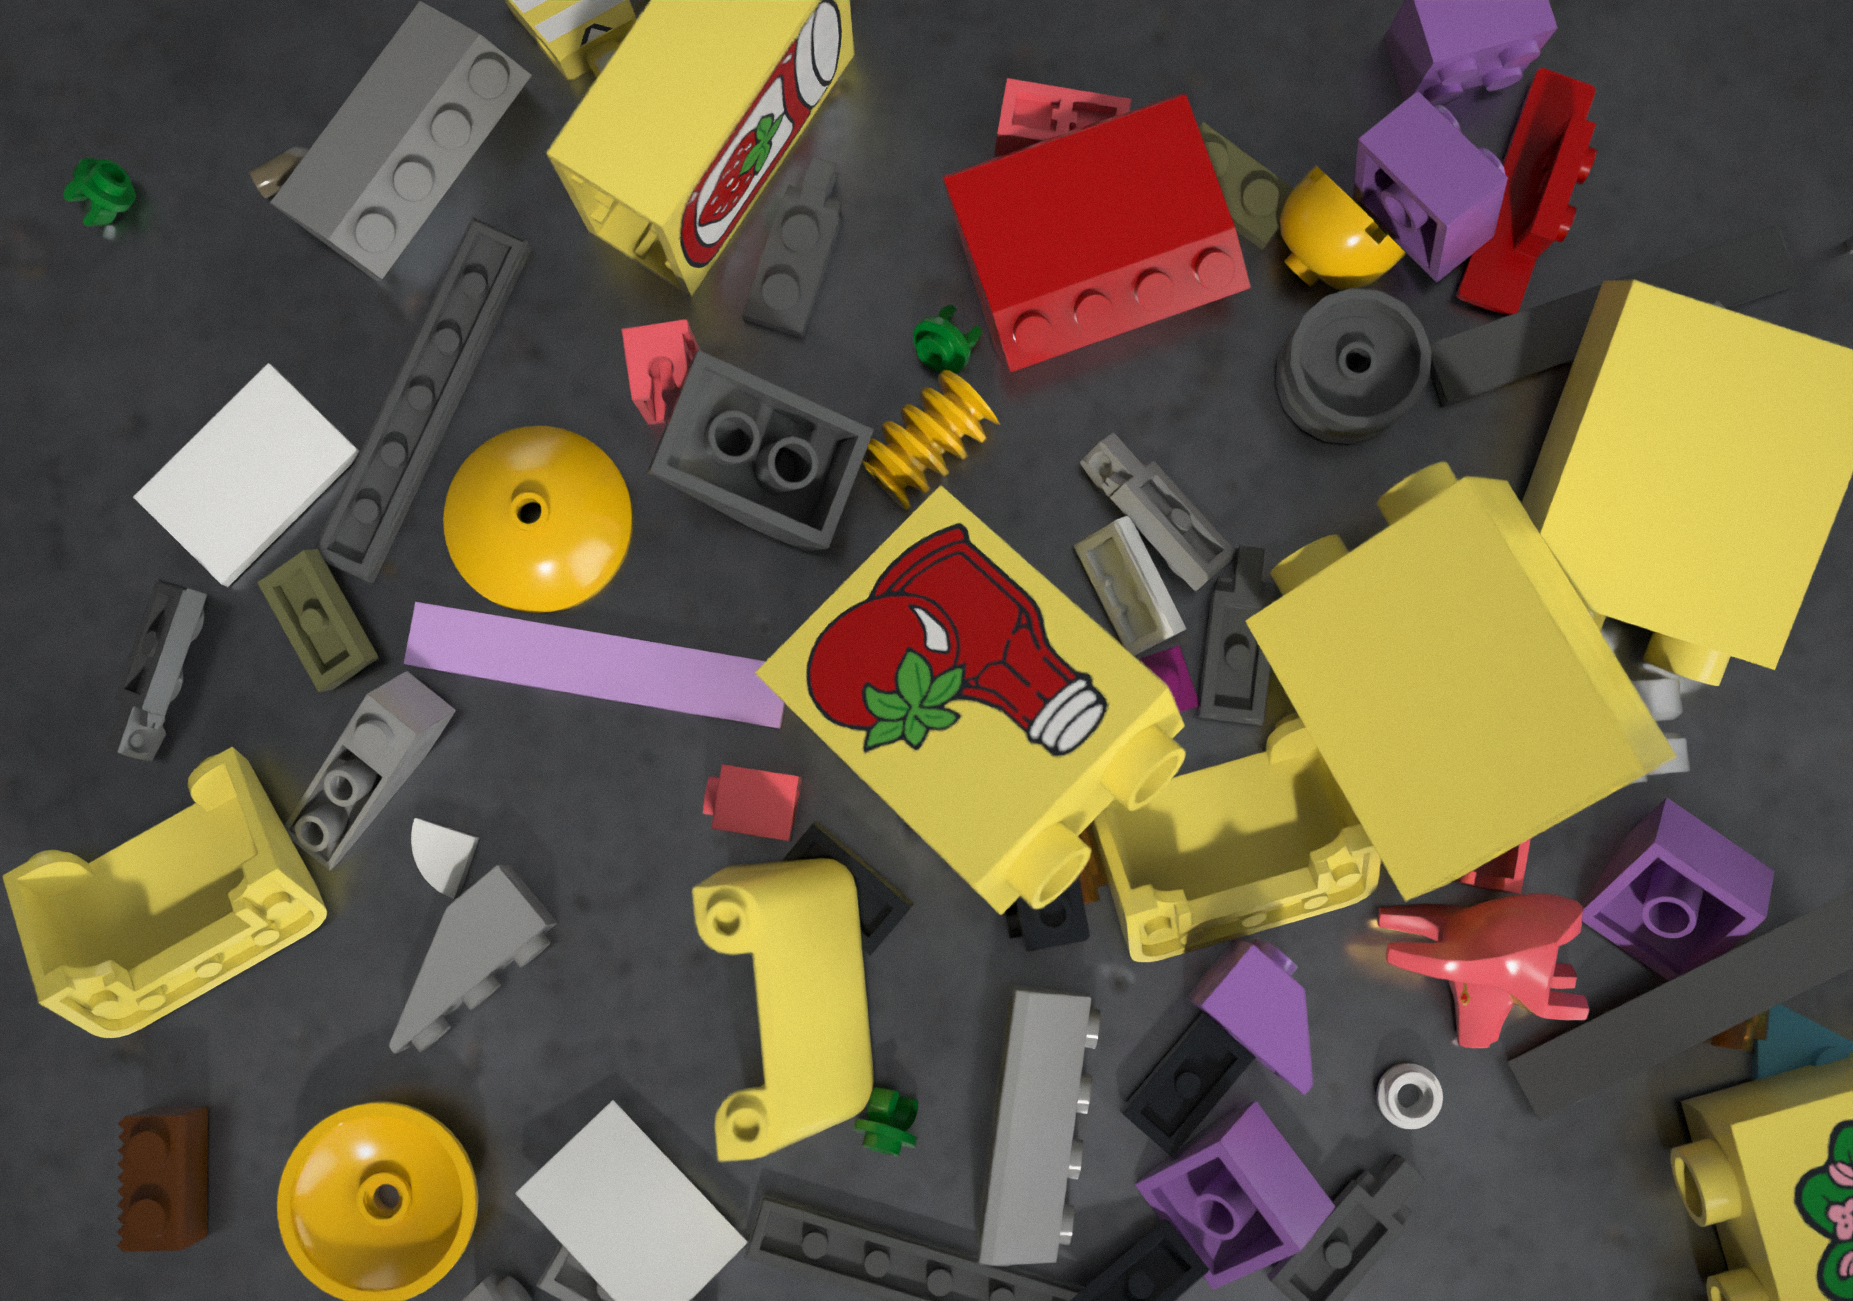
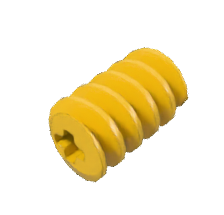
(927, 437)

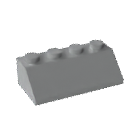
(401, 139)
(1034, 1125)

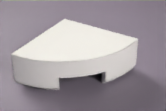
(442, 855)

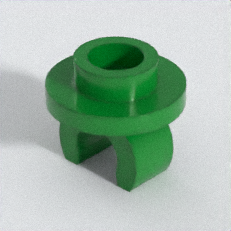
(106, 187)
(942, 344)
(889, 1120)

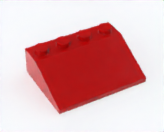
(1096, 232)

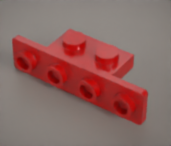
(1542, 166)

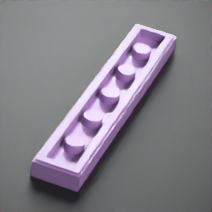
(591, 665)

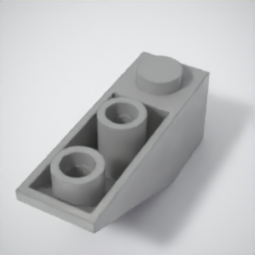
(367, 766)
(474, 941)

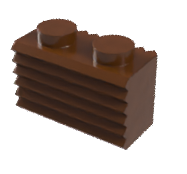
(163, 1178)

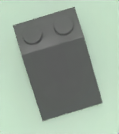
(760, 453)

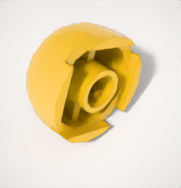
(1333, 236)

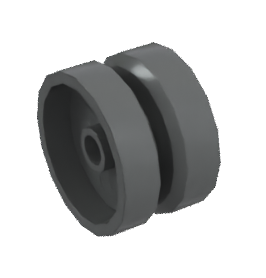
(1374, 336)

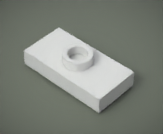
(1129, 586)

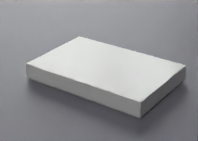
(247, 475)
(630, 1213)

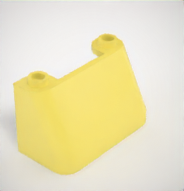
(1235, 850)
(167, 909)
(810, 998)

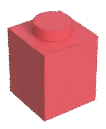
(753, 802)

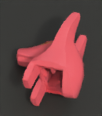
(1493, 958)

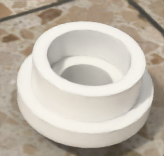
(1429, 1096)

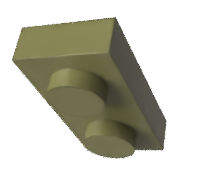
(1249, 188)
(318, 620)

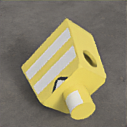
(576, 32)

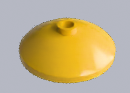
(568, 549)
(343, 1230)

